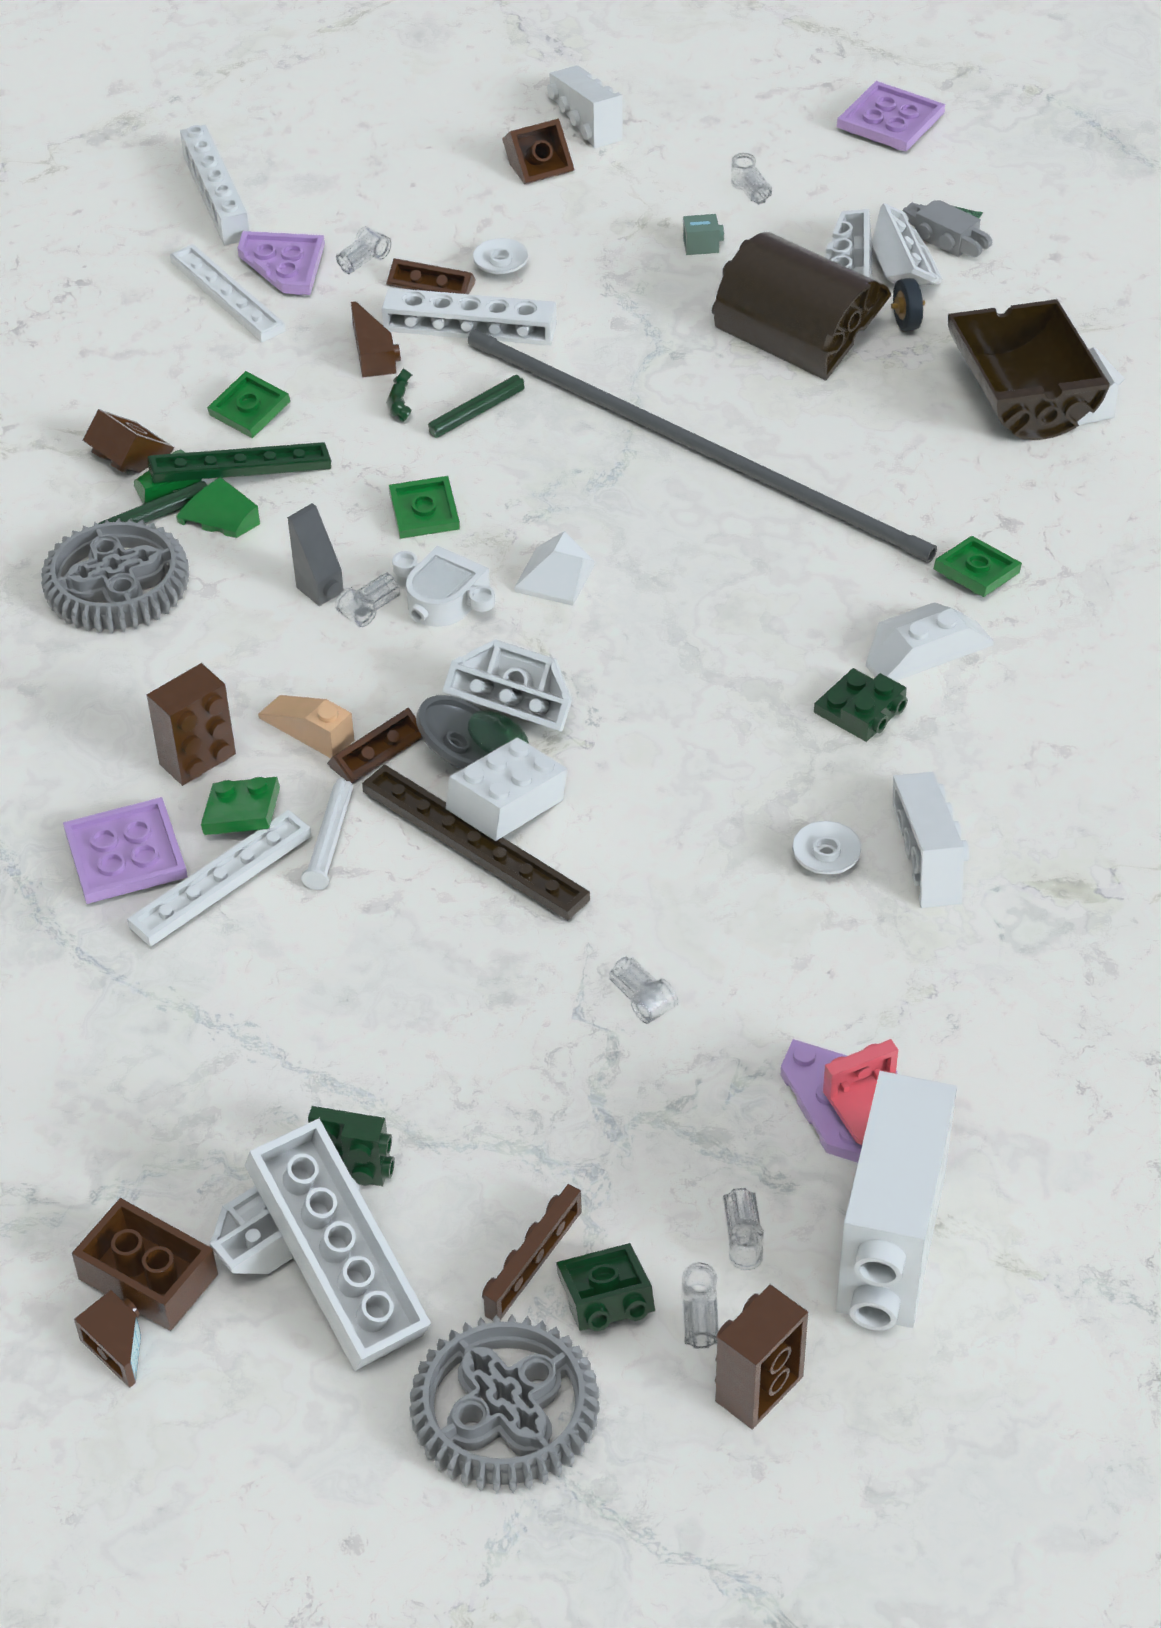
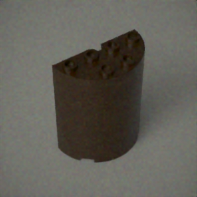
(795, 303)
(1030, 367)

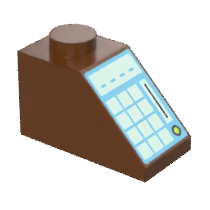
(112, 1334)

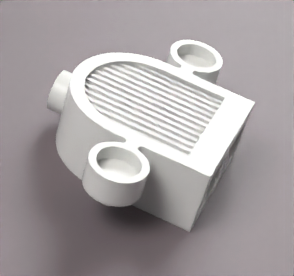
(443, 586)

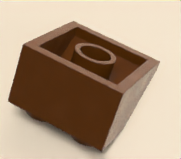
(538, 151)
(123, 442)

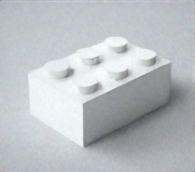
(506, 788)

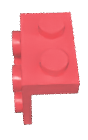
(852, 1084)

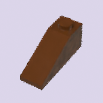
(374, 344)

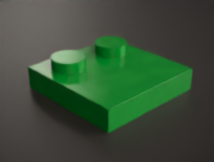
(249, 404)
(424, 507)
(977, 566)
(240, 805)

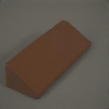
(429, 277)
(376, 747)

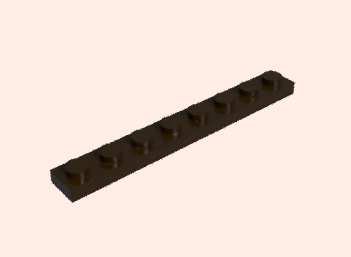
(498, 857)

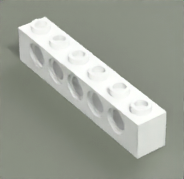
(214, 183)
(459, 314)

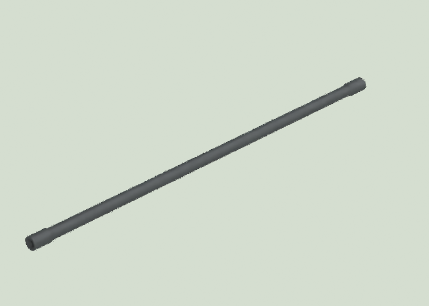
(909, 543)

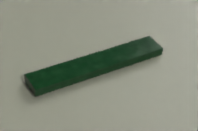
(239, 462)

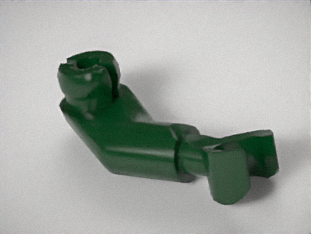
(395, 399)

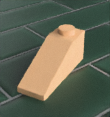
(312, 722)

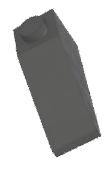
(313, 556)

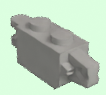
(948, 228)

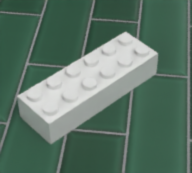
(337, 1244)

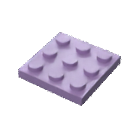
(890, 116)
(124, 850)

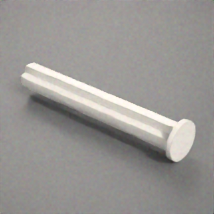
(316, 875)

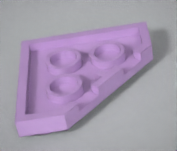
(283, 258)
(804, 1073)

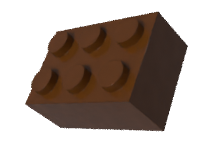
(191, 724)
(145, 1262)
(760, 1355)

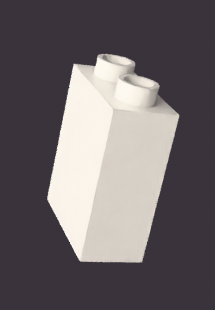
(895, 1201)

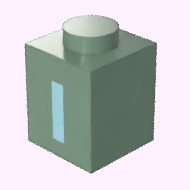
(702, 234)

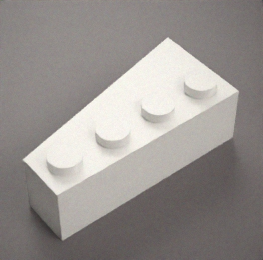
(588, 105)
(852, 242)
(930, 838)

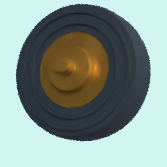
(908, 304)

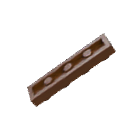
(538, 1244)

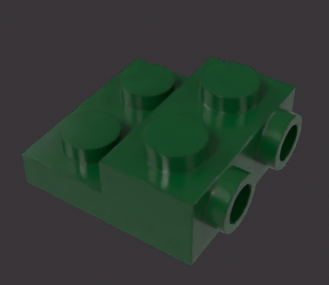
(862, 703)
(360, 1143)
(606, 1287)

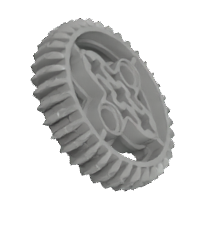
(115, 575)
(505, 1403)

